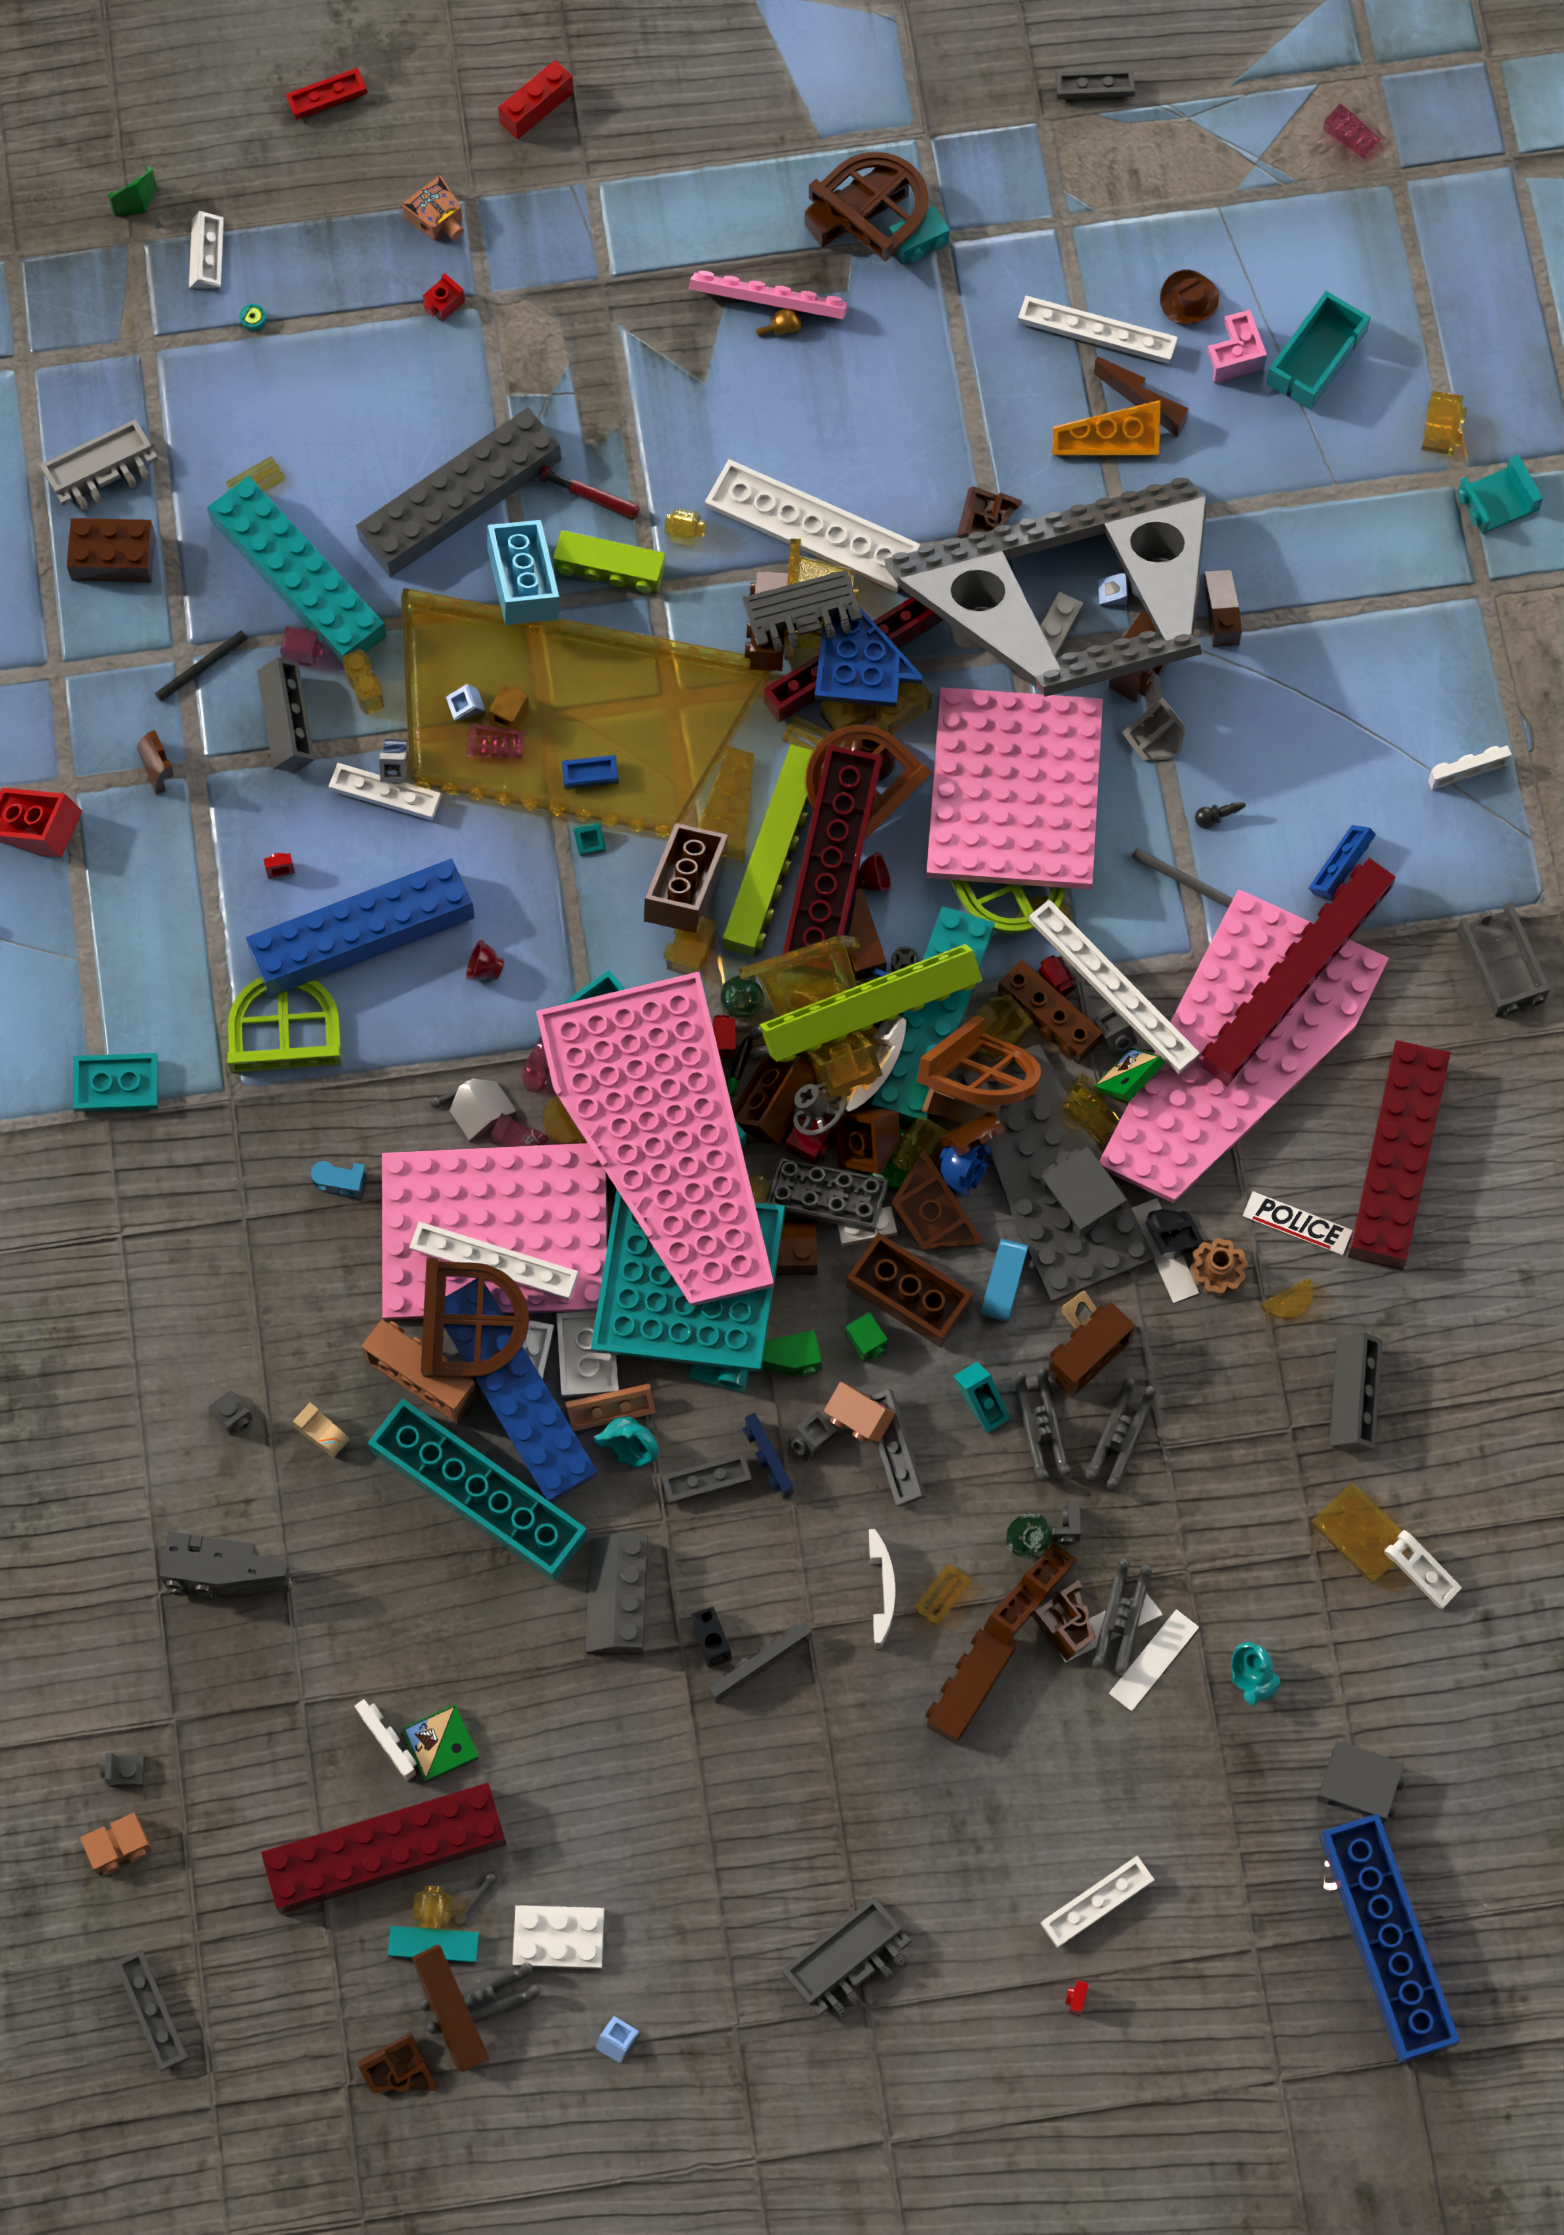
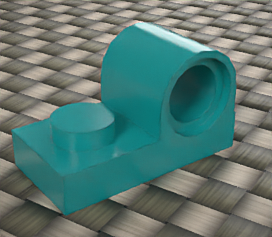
(720, 1377)

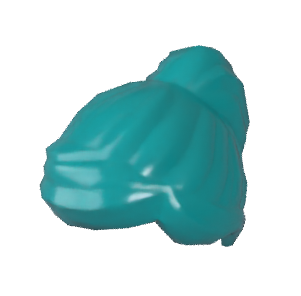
(629, 1441)
(1254, 1673)

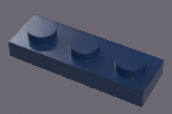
(767, 1456)

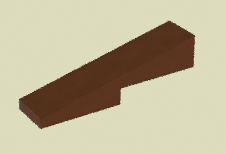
(1131, 386)
(1029, 1593)
(450, 2008)

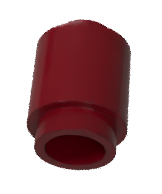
(1057, 974)

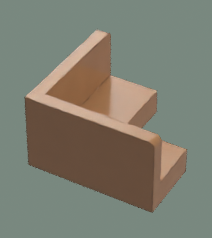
(955, 1108)

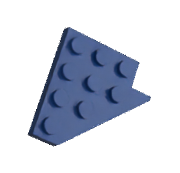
(861, 665)

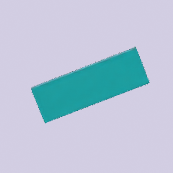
(456, 1945)

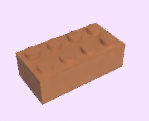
(400, 1360)

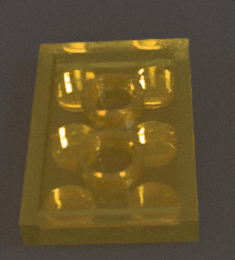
(1358, 1531)

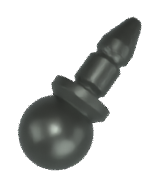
(1206, 816)

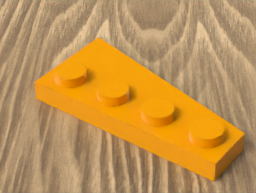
(1114, 433)

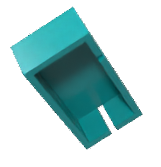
(1318, 350)

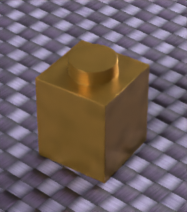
(509, 707)

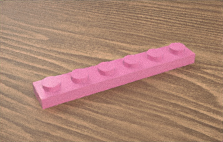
(759, 293)

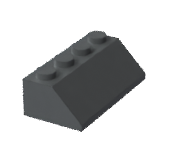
(617, 1594)

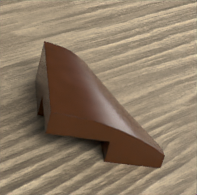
(985, 511)
(154, 761)
(973, 1134)
(1066, 1621)
(397, 2067)

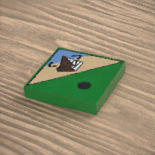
(1129, 1074)
(440, 1743)

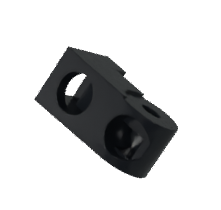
(711, 1637)

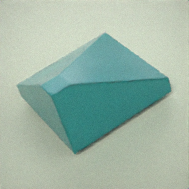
(589, 838)

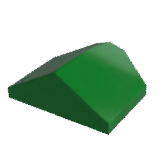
(134, 197)

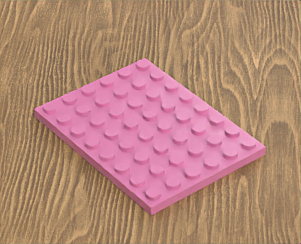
(1015, 788)
(517, 1198)

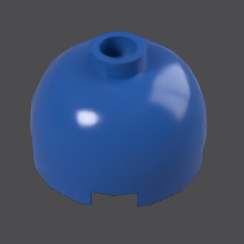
(963, 1170)

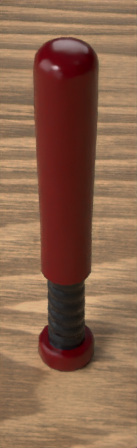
(611, 502)

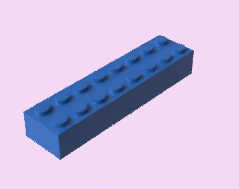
(360, 927)
(521, 1401)
(1389, 1939)

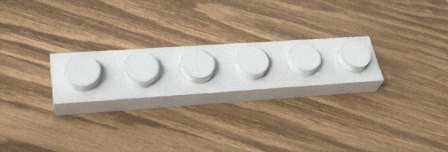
(1097, 330)
(520, 1267)

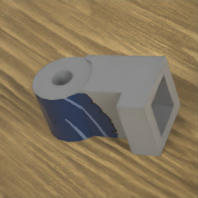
(394, 758)

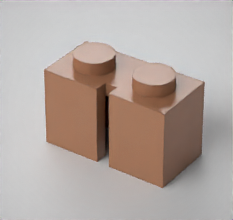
(859, 1412)
(117, 1845)

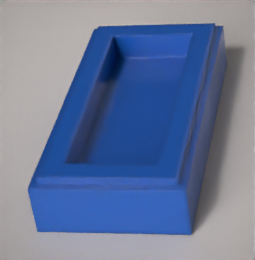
(590, 772)

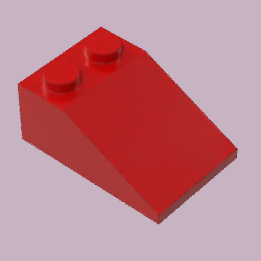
(37, 820)

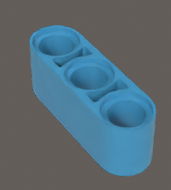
(1004, 1280)

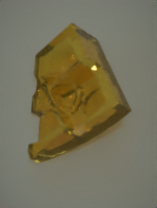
(1090, 1110)

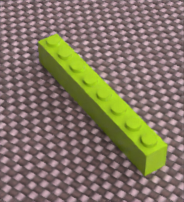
(770, 857)
(870, 1003)

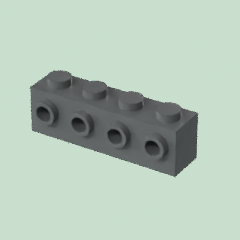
(285, 715)
(1356, 1392)

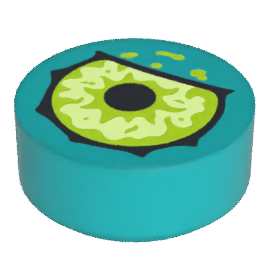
(253, 317)

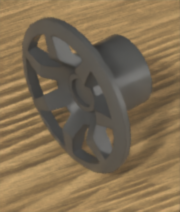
(813, 1105)

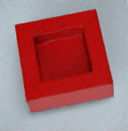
(279, 865)
(1076, 1997)

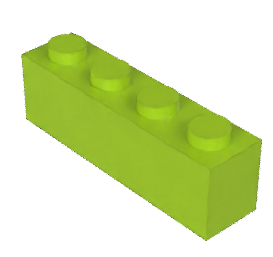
(609, 562)

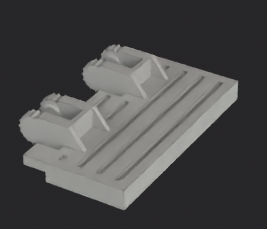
(99, 462)

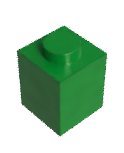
(867, 1337)

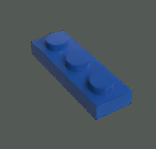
(1342, 861)

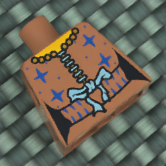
(434, 211)

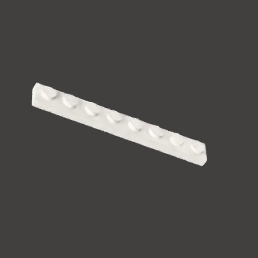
(1114, 987)

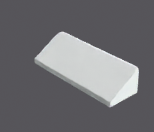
(206, 251)

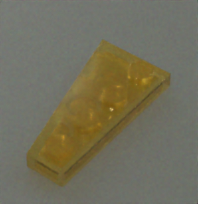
(730, 801)

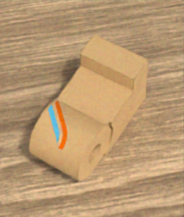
(320, 1430)

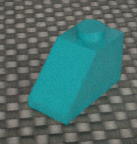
(982, 1396)

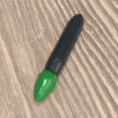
(739, 1064)

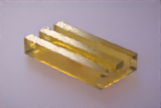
(280, 477)
(800, 722)
(928, 1614)

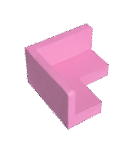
(1242, 353)

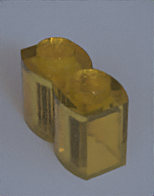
(363, 681)

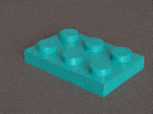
(115, 1082)

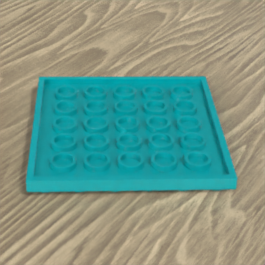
(650, 1318)

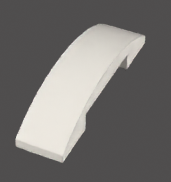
(890, 1037)
(880, 1555)

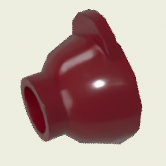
(874, 874)
(484, 963)

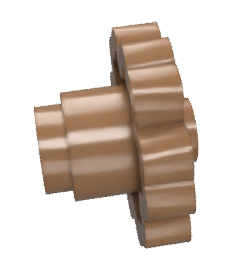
(1216, 1278)

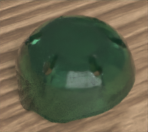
(740, 1001)
(1035, 1538)

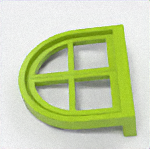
(1003, 925)
(285, 1056)

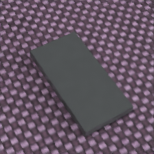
(828, 1194)

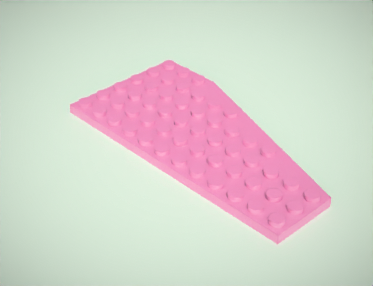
(658, 1115)
(1192, 1118)

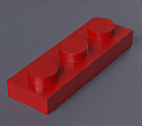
(326, 93)

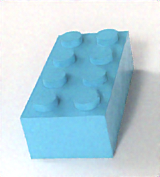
(523, 572)

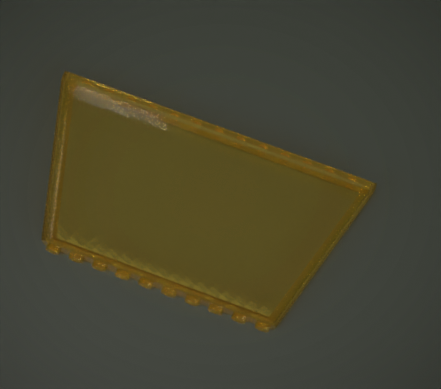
(590, 694)

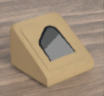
(1079, 1310)

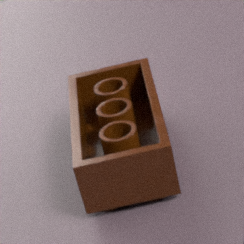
(685, 878)
(909, 1290)

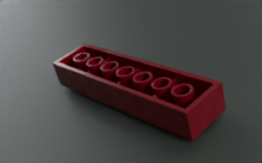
(833, 847)
(1399, 1155)
(383, 1848)

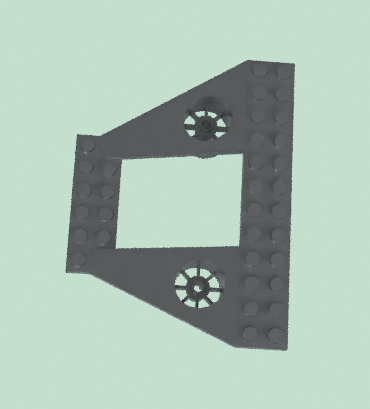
(974, 589)

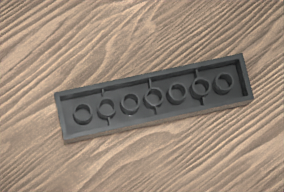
(458, 492)

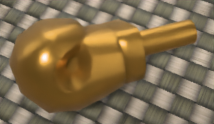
(784, 322)

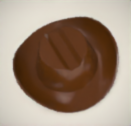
(1189, 297)

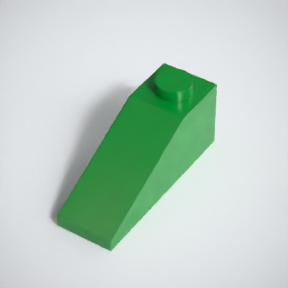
(793, 1355)

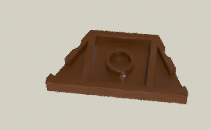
(932, 1209)

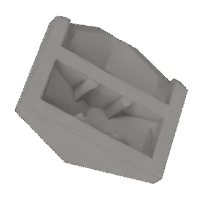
(1157, 733)
(479, 1106)

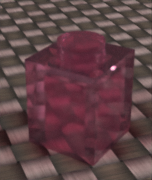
(301, 646)

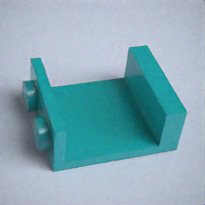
(1500, 496)

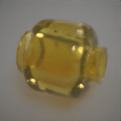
(684, 526)
(432, 1907)

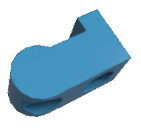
(339, 1180)

